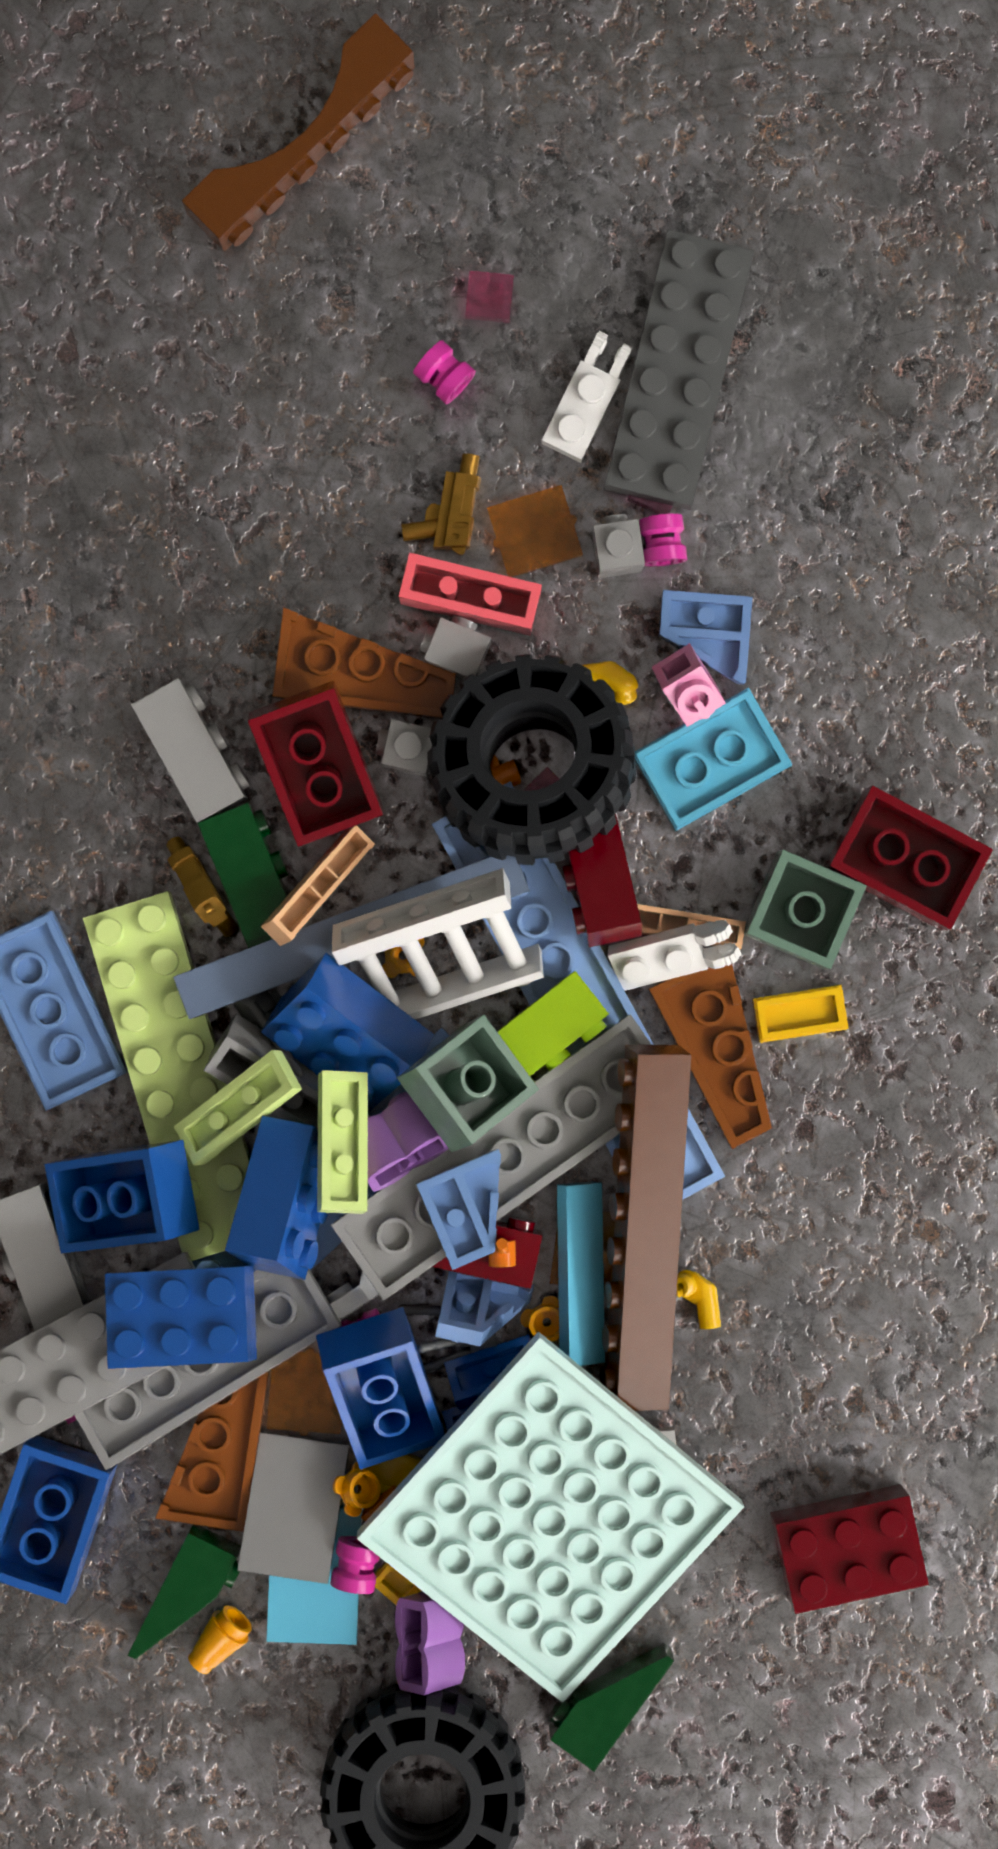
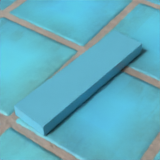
(581, 1271)

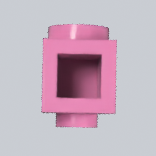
(688, 685)

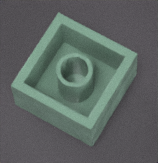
(804, 909)
(468, 1083)

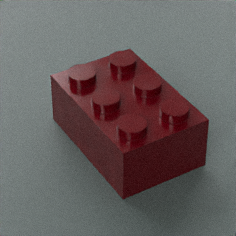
(315, 763)
(908, 858)
(849, 1548)

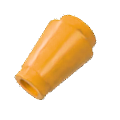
(221, 1637)

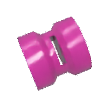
(444, 372)
(663, 540)
(354, 1567)

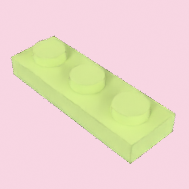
(237, 1107)
(342, 1142)

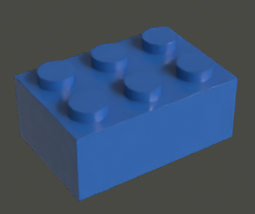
(346, 1025)
(122, 1197)
(278, 1201)
(180, 1317)
(380, 1387)
(51, 1517)

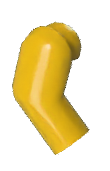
(619, 679)
(702, 1294)

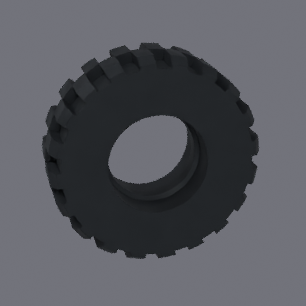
(519, 699)
(433, 1725)

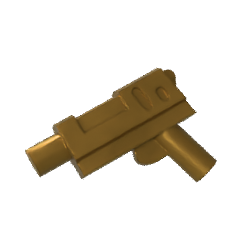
(452, 519)
(199, 887)

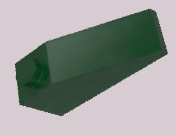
(192, 1583)
(604, 1707)

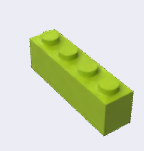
(553, 1023)

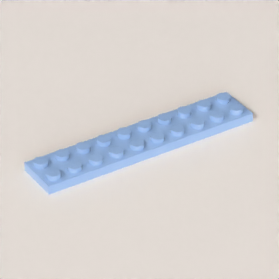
(547, 919)

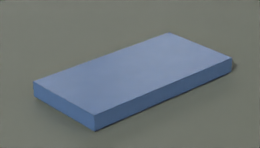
(54, 1013)

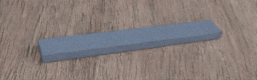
(274, 965)

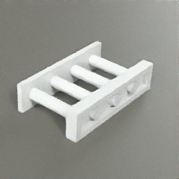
(445, 913)

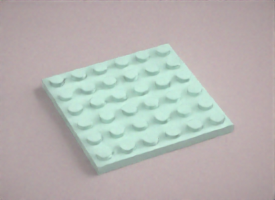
(550, 1518)

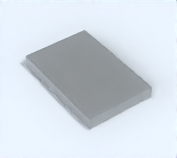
(293, 1508)

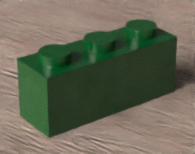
(246, 867)

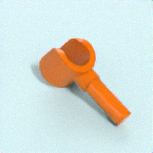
(505, 772)
(504, 1254)

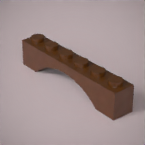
(236, 197)

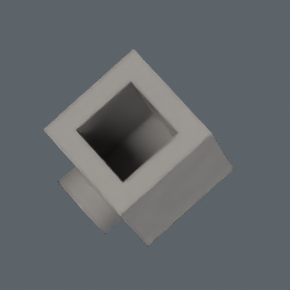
(617, 546)
(456, 646)
(405, 748)

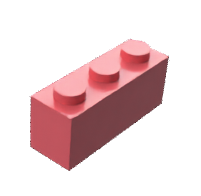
(470, 594)

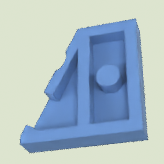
(713, 626)
(464, 1207)
(478, 1308)

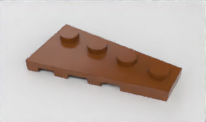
(362, 670)
(710, 1024)
(218, 1462)

